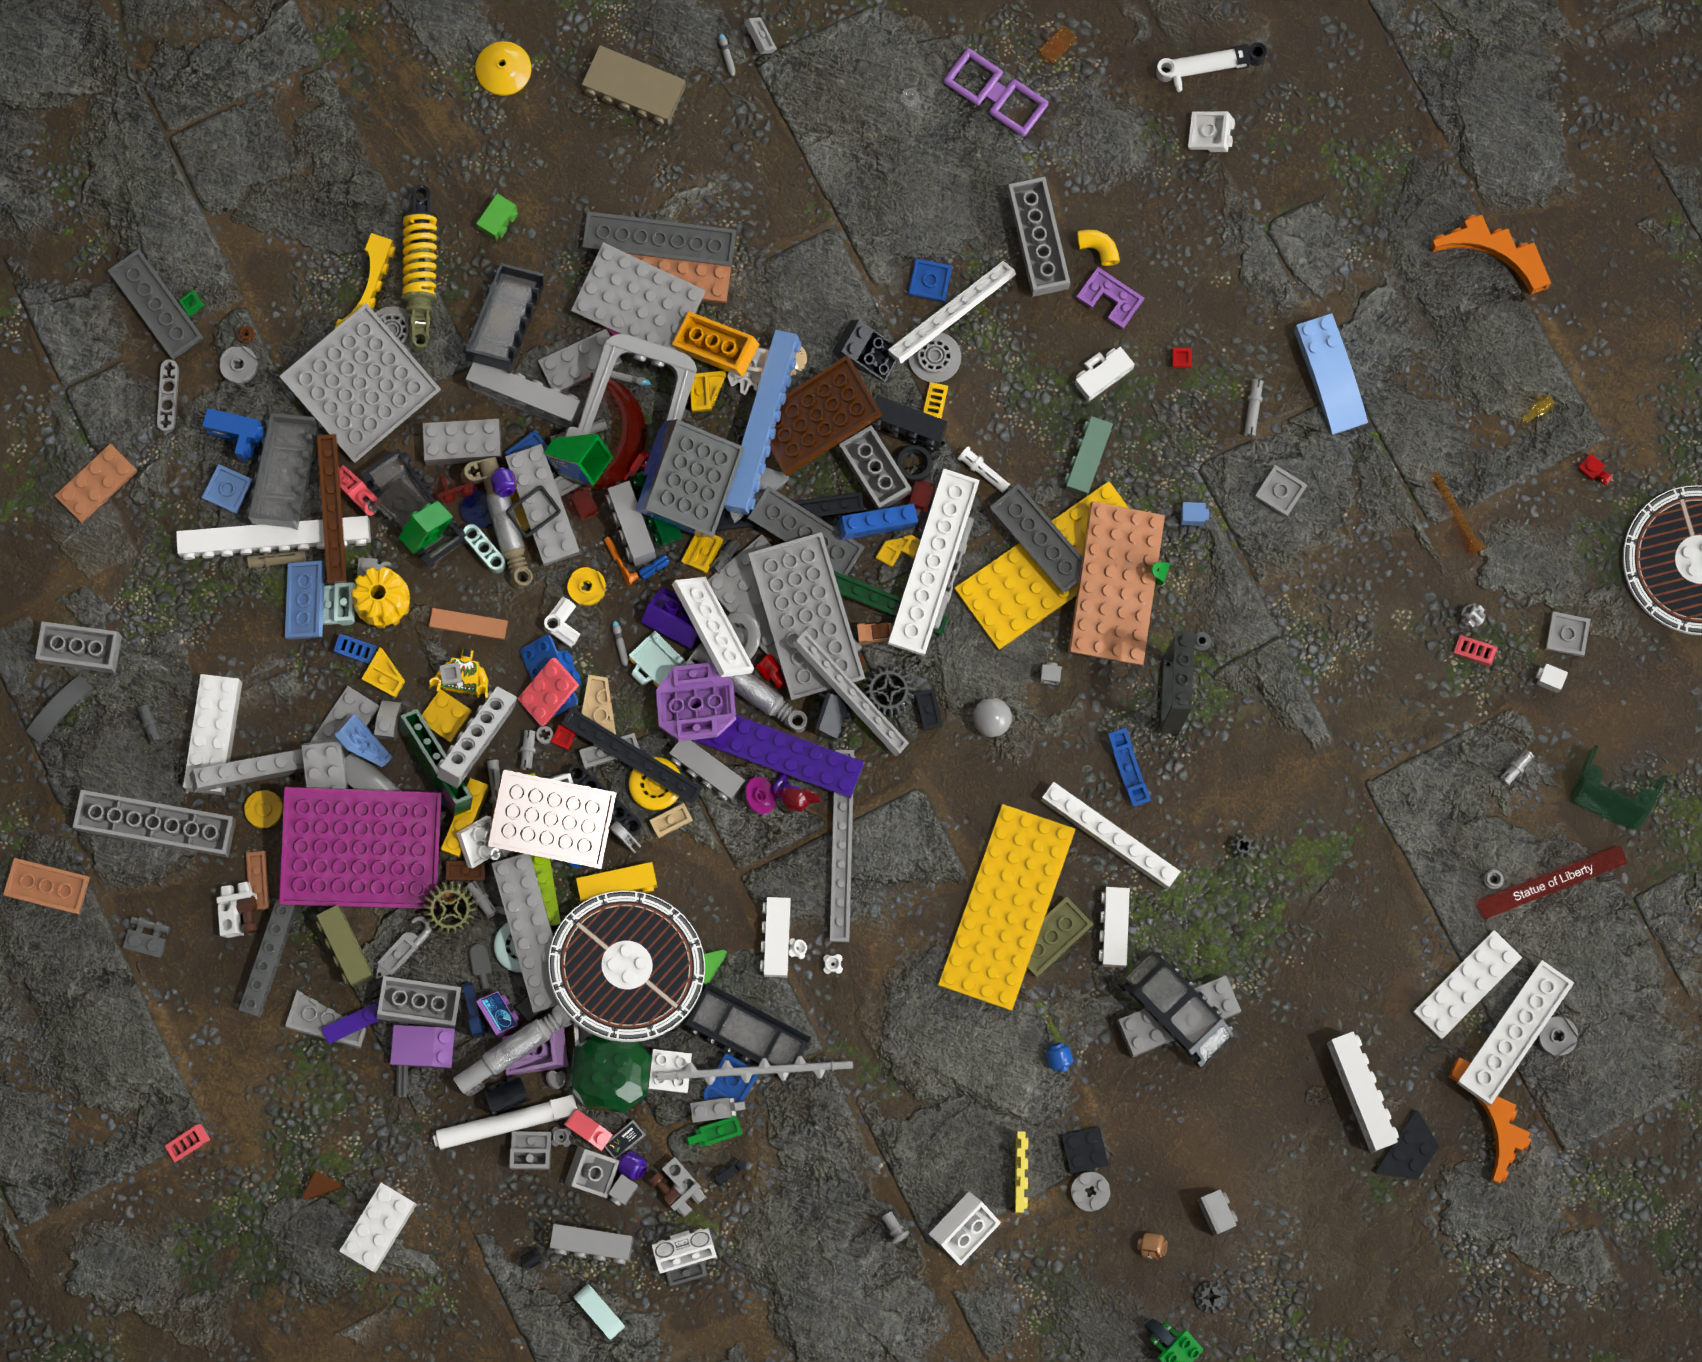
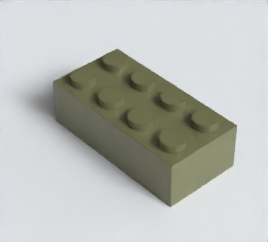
(345, 946)

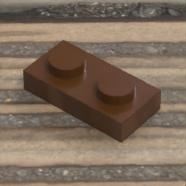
(461, 872)

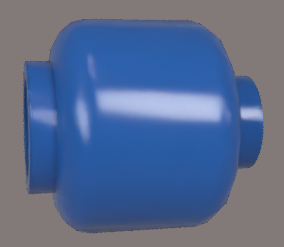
(1059, 1057)

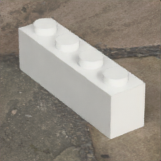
(1115, 927)
(776, 938)

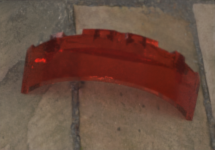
(632, 437)

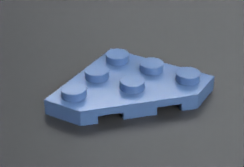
(361, 741)

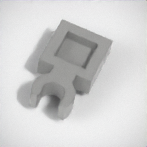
(365, 563)

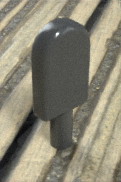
(480, 963)

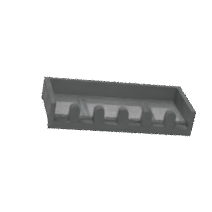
(283, 470)

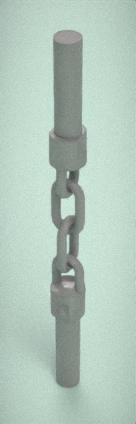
(961, 551)

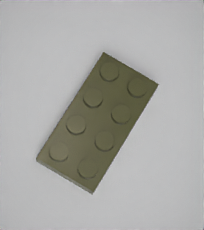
(1058, 933)

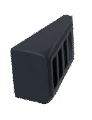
(531, 1258)

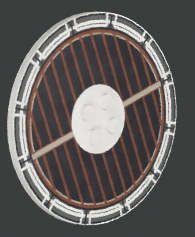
(1666, 559)
(626, 966)

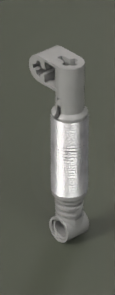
(758, 694)
(511, 1050)

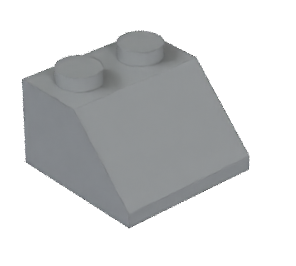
(592, 1172)
(1217, 1212)

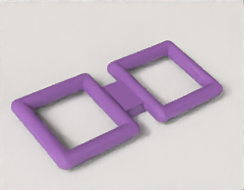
(996, 92)

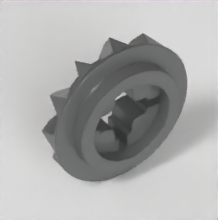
(1204, 1290)

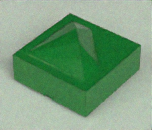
(191, 303)

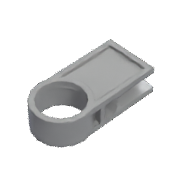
(624, 836)

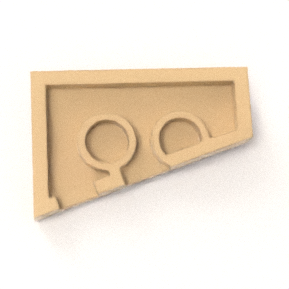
(598, 702)

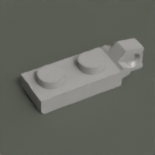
(715, 1109)

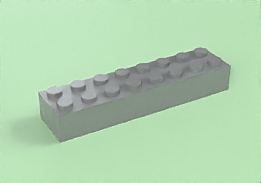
(154, 823)
(528, 926)

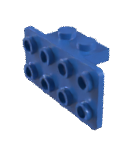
(538, 655)

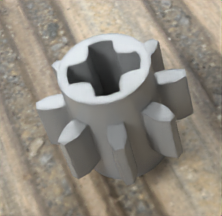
(1473, 615)

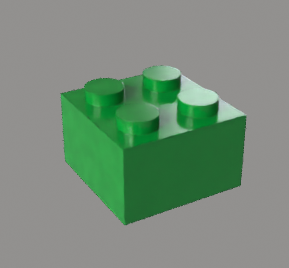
(425, 526)

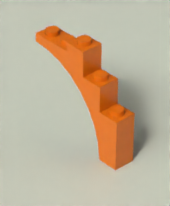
(1476, 236)
(1507, 1136)

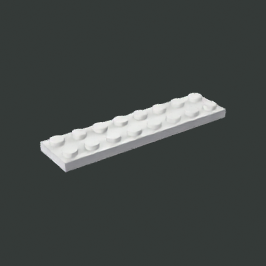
(1515, 1033)

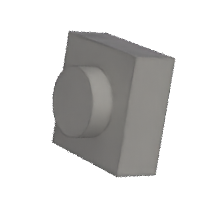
(450, 674)

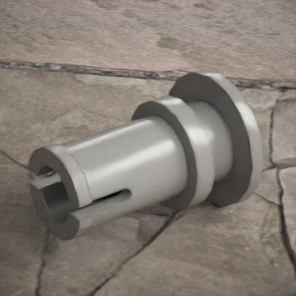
(894, 1227)

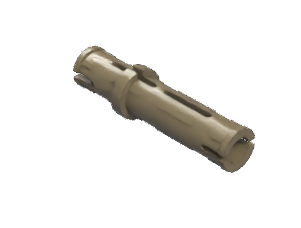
(276, 559)

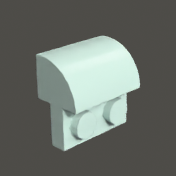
(338, 604)

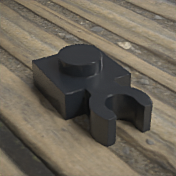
(725, 1174)

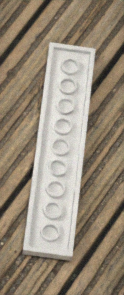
(933, 562)

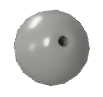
(992, 717)

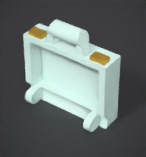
(655, 659)

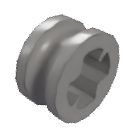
(539, 732)

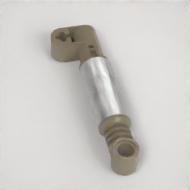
(506, 532)

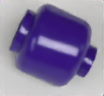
(503, 482)
(632, 1165)

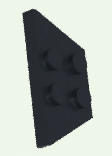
(1411, 1152)

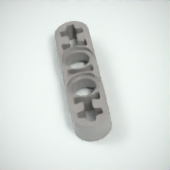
(168, 396)

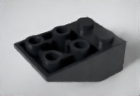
(866, 349)

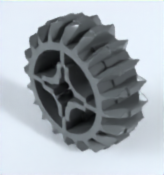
(896, 690)

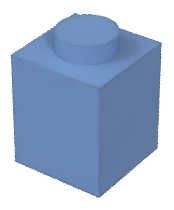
(1194, 513)

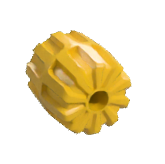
(380, 597)

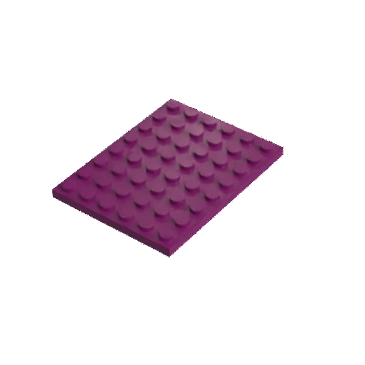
(359, 847)

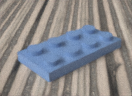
(305, 600)

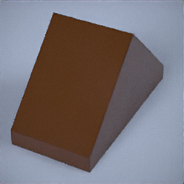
(320, 1186)

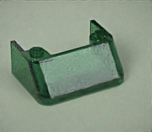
(1609, 803)

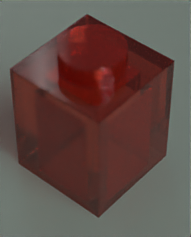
(922, 495)
(584, 504)

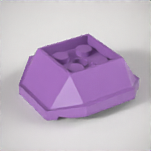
(694, 685)

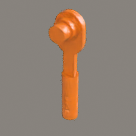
(628, 577)

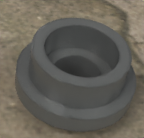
(1202, 647)

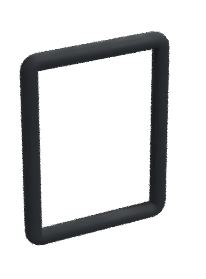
(544, 522)

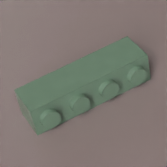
(1089, 456)

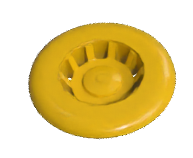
(652, 789)

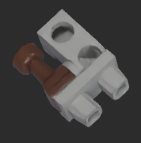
(681, 1190)

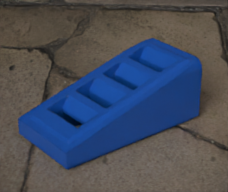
(341, 638)

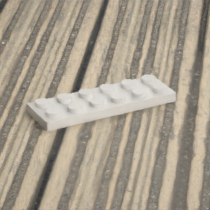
(713, 626)
(1467, 985)

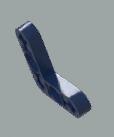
(475, 1019)

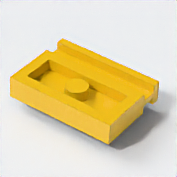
(702, 552)

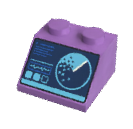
(498, 1014)

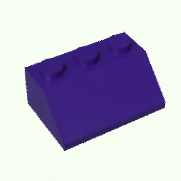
(669, 617)

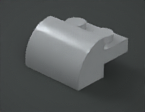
(530, 1150)

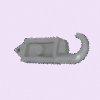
(402, 950)

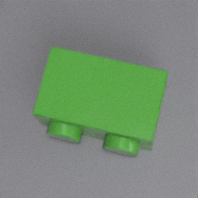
(497, 217)

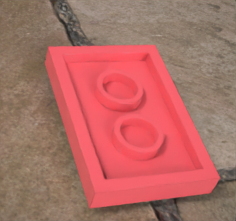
(548, 691)

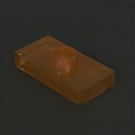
(1058, 45)

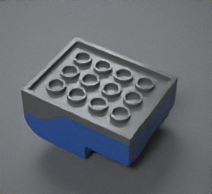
(688, 477)

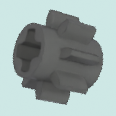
(1243, 841)

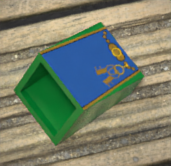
(579, 457)

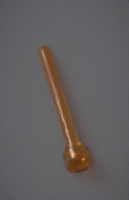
(1474, 543)

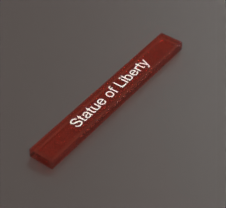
(1552, 882)

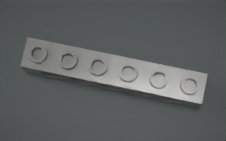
(456, 773)

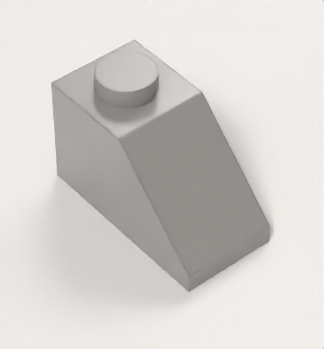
(387, 720)

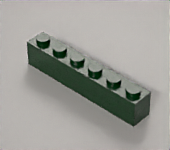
(429, 755)

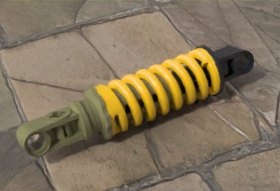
(418, 266)

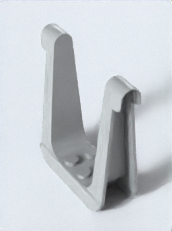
(680, 363)

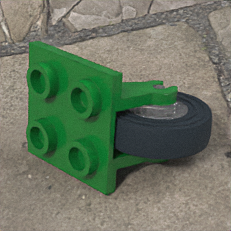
(1182, 1349)

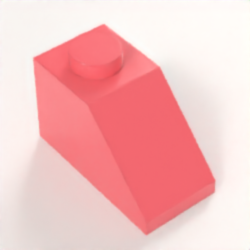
(588, 1129)

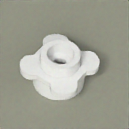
(801, 948)
(829, 968)

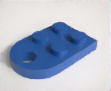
(730, 1085)

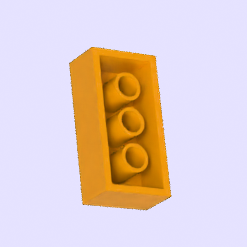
(715, 344)

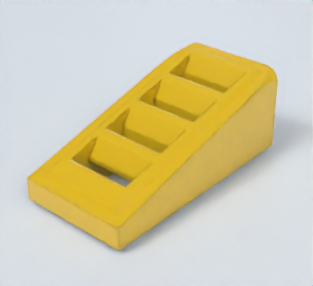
(941, 402)

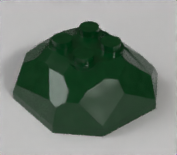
(609, 1074)

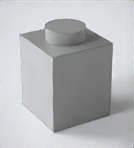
(622, 1190)

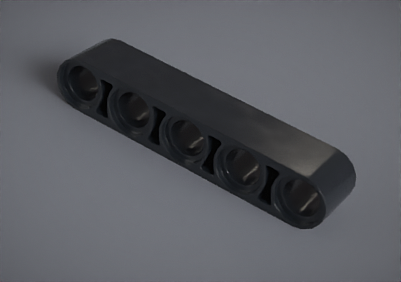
(628, 816)

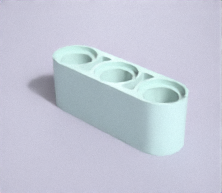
(488, 557)
(599, 1311)

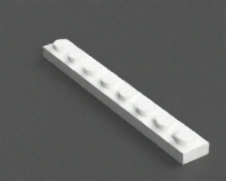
(951, 312)

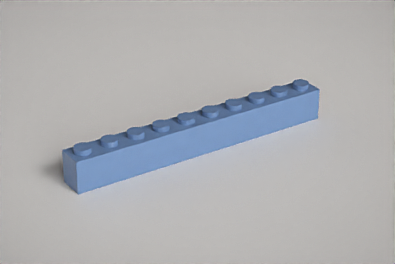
(763, 420)

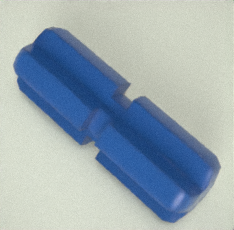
(650, 569)

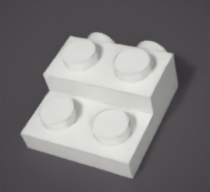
(1211, 131)

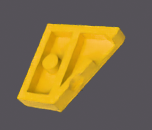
(705, 390)
(383, 674)

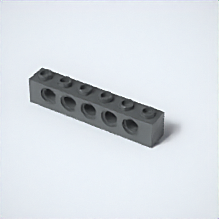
(268, 959)

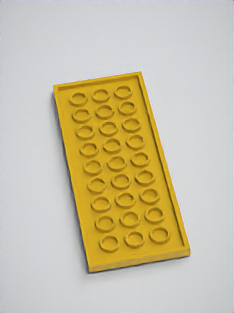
(1014, 590)
(1007, 907)

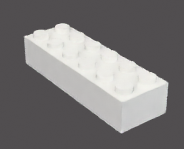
(213, 725)
(1362, 1091)

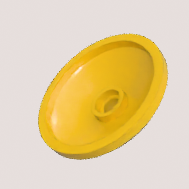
(503, 79)

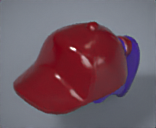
(792, 796)

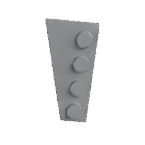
(310, 1016)

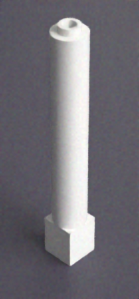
(506, 1122)

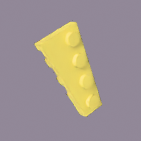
(1021, 1164)

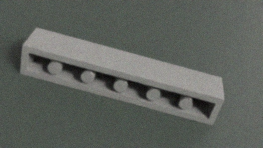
(247, 771)

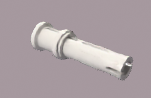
(976, 464)

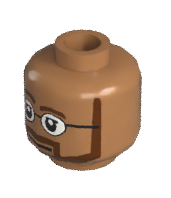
(1152, 1246)

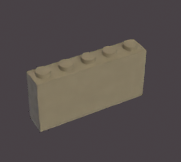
(633, 85)

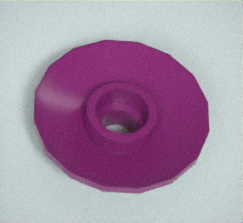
(760, 795)

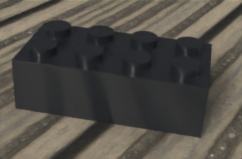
(909, 424)

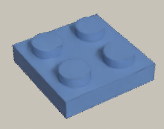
(227, 489)

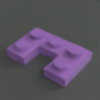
(1125, 298)

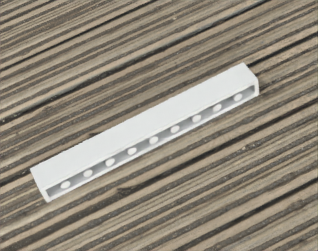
(266, 538)

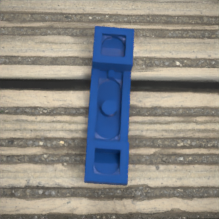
(1128, 767)

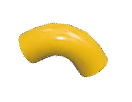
(1100, 242)

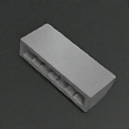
(365, 776)

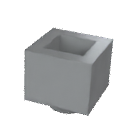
(1050, 673)

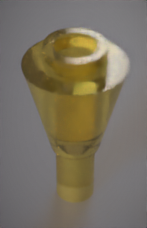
(1542, 406)

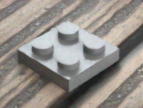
(1281, 491)
(1567, 634)

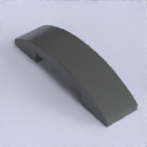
(58, 708)

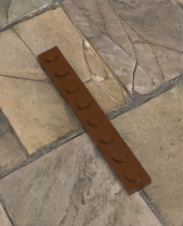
(332, 509)

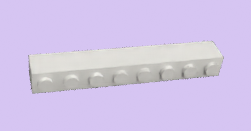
(1110, 835)

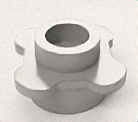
(556, 1134)

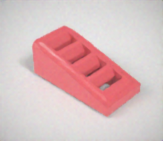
(1477, 644)
(202, 1135)

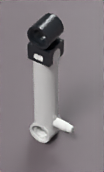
(1237, 57)

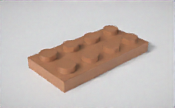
(96, 483)
(46, 886)

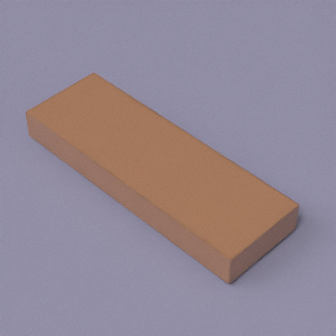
(258, 878)

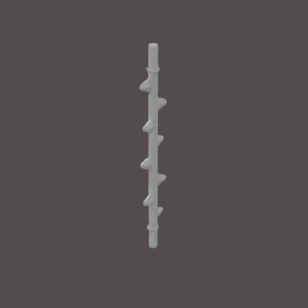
(746, 1072)

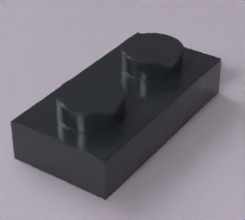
(929, 709)

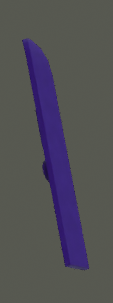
(351, 1023)

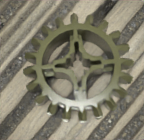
(454, 900)

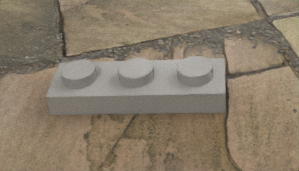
(595, 756)

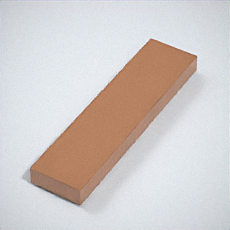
(468, 624)

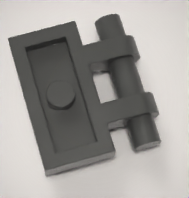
(144, 943)

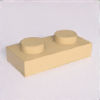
(671, 820)

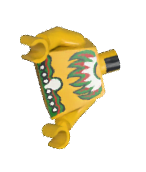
(473, 677)

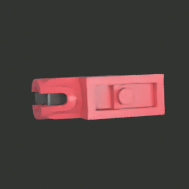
(357, 491)

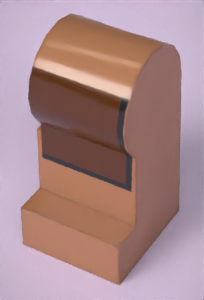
(873, 633)

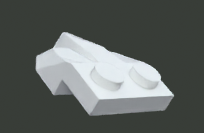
(753, 373)

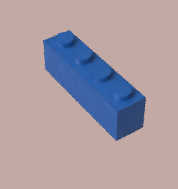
(877, 522)

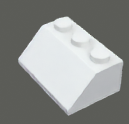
(964, 1228)

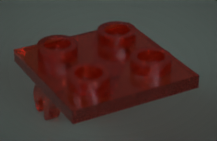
(450, 495)

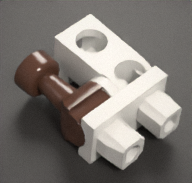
(232, 906)

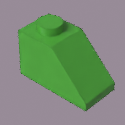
(712, 963)

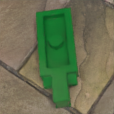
(716, 1132)

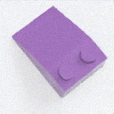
(422, 1046)

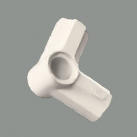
(559, 615)

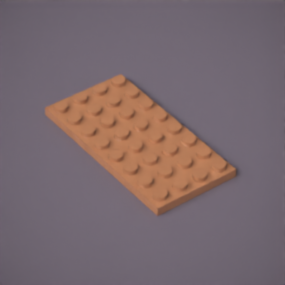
(1116, 583)

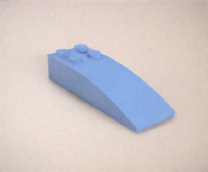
(1331, 373)

